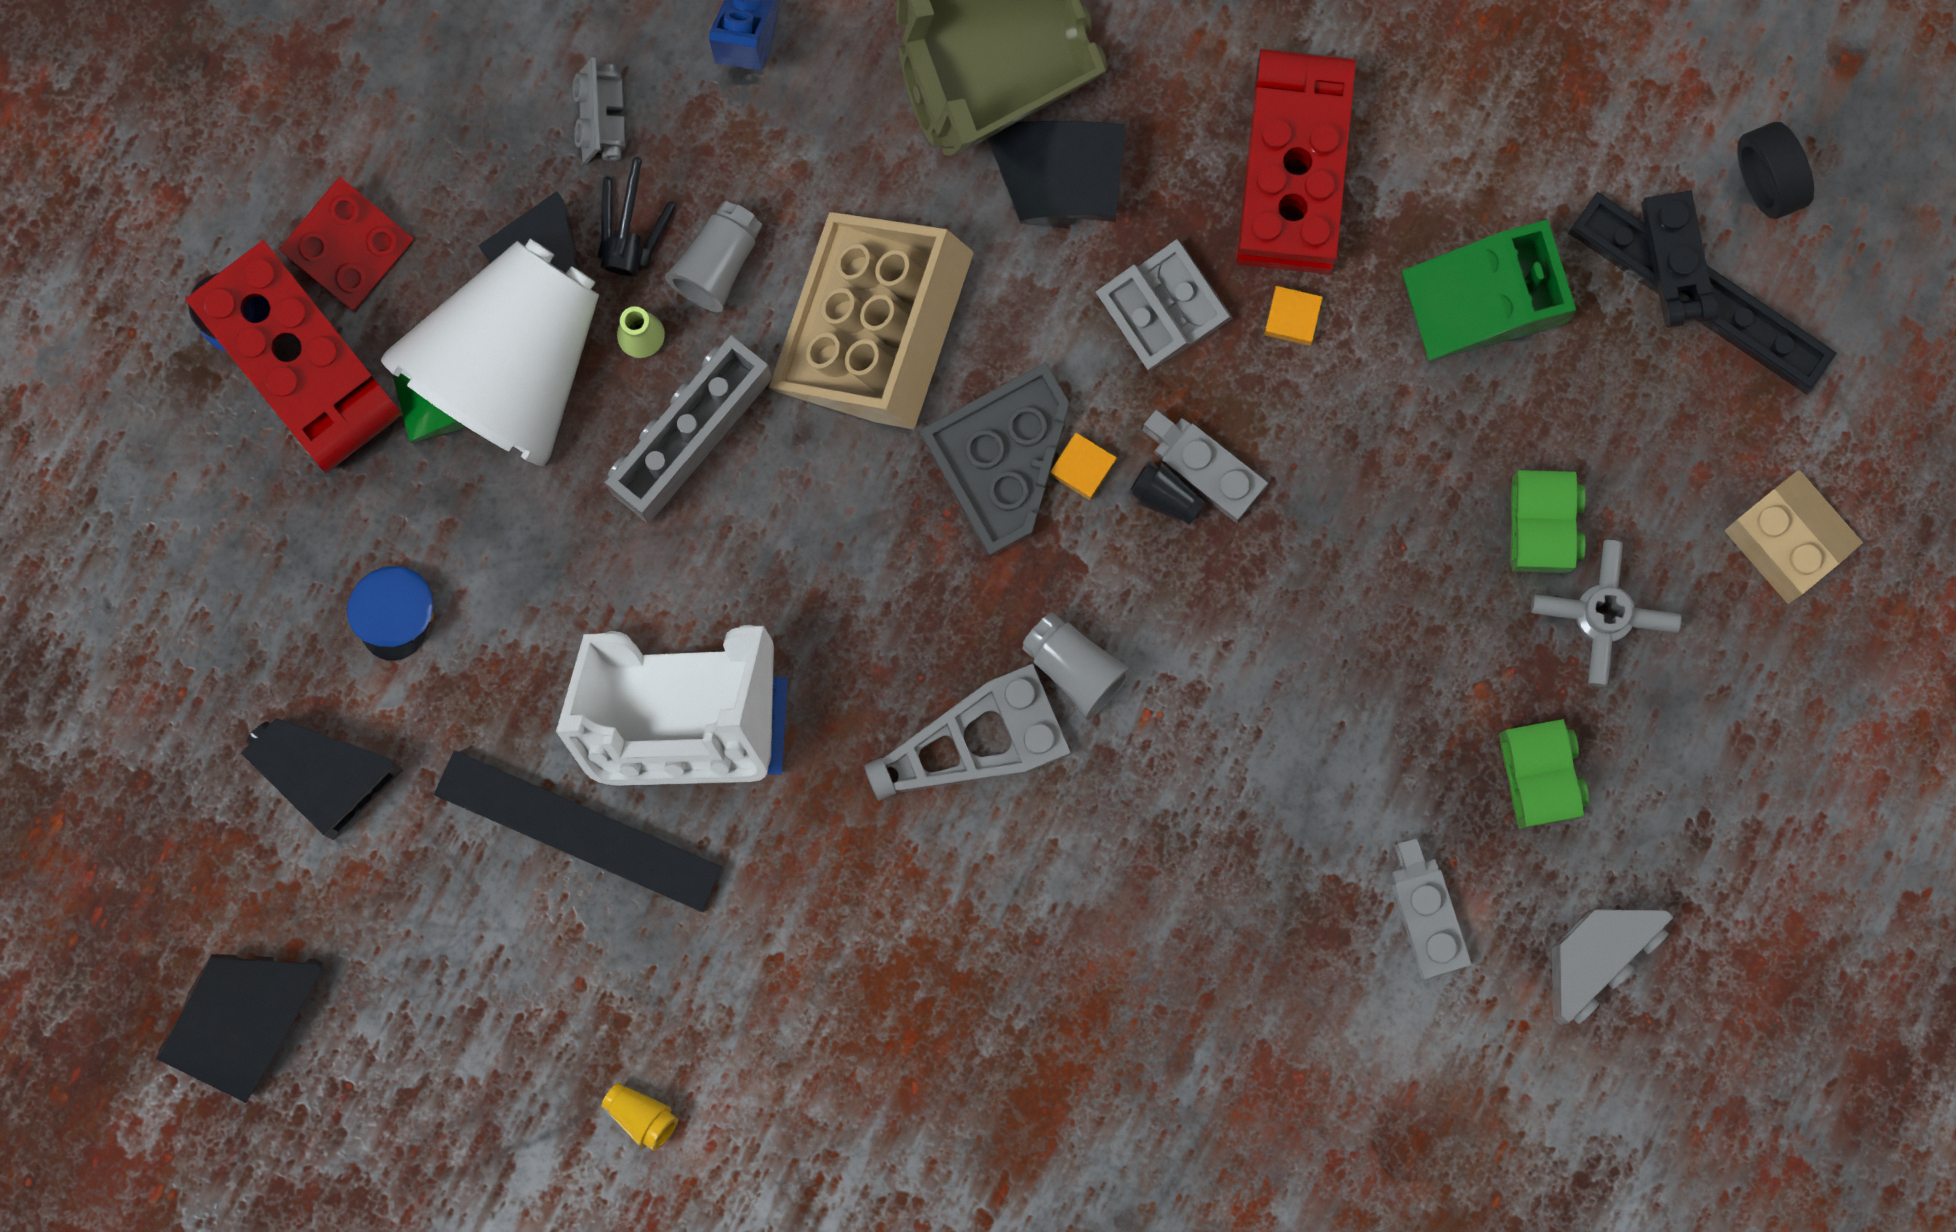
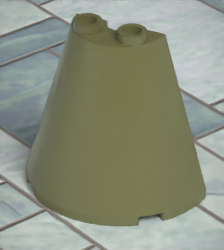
(991, 63)

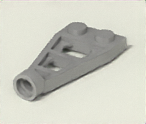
(1028, 721)

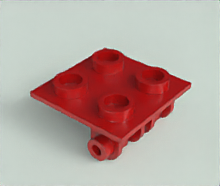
(345, 244)

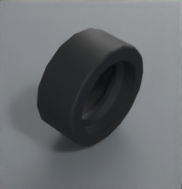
(1775, 170)

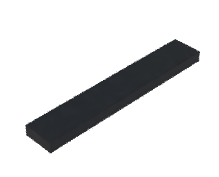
(1741, 317)
(578, 831)

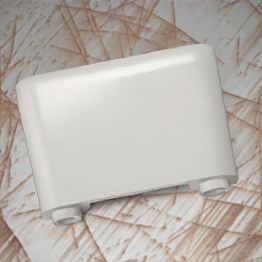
(671, 713)

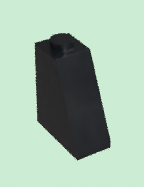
(545, 224)
(319, 774)

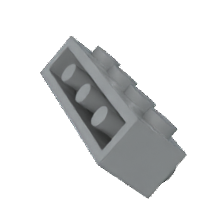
(688, 429)

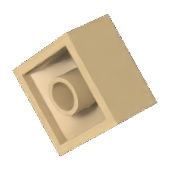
(1793, 537)

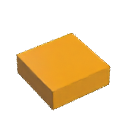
(1293, 315)
(1083, 466)

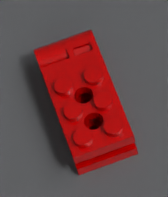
(1301, 121)
(321, 394)

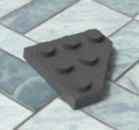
(1001, 455)

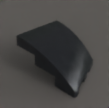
(1061, 170)
(237, 1020)

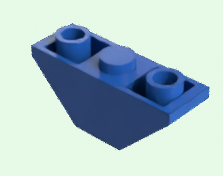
(744, 32)

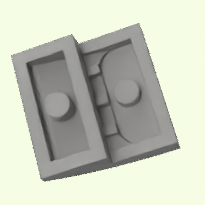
(1164, 305)

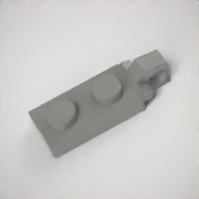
(1205, 465)
(1428, 913)

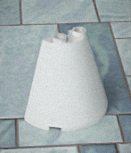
(503, 350)

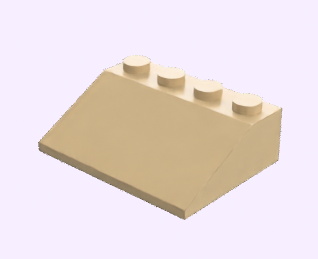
(872, 318)

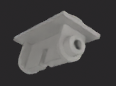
(595, 129)

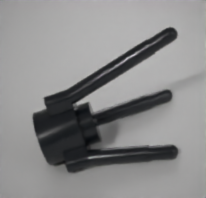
(622, 250)

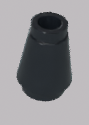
(1165, 493)

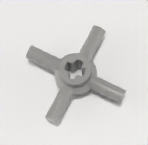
(1617, 603)

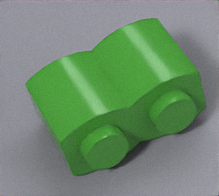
(1545, 521)
(1543, 773)

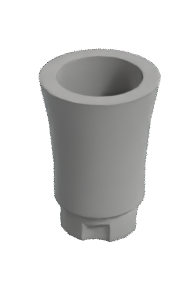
(715, 257)
(1076, 664)

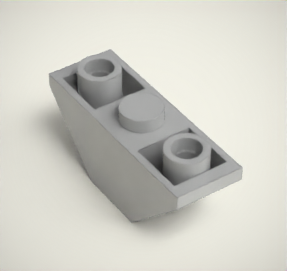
(1599, 954)

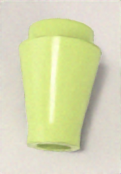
(640, 342)

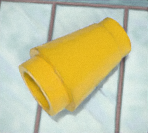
(640, 1116)

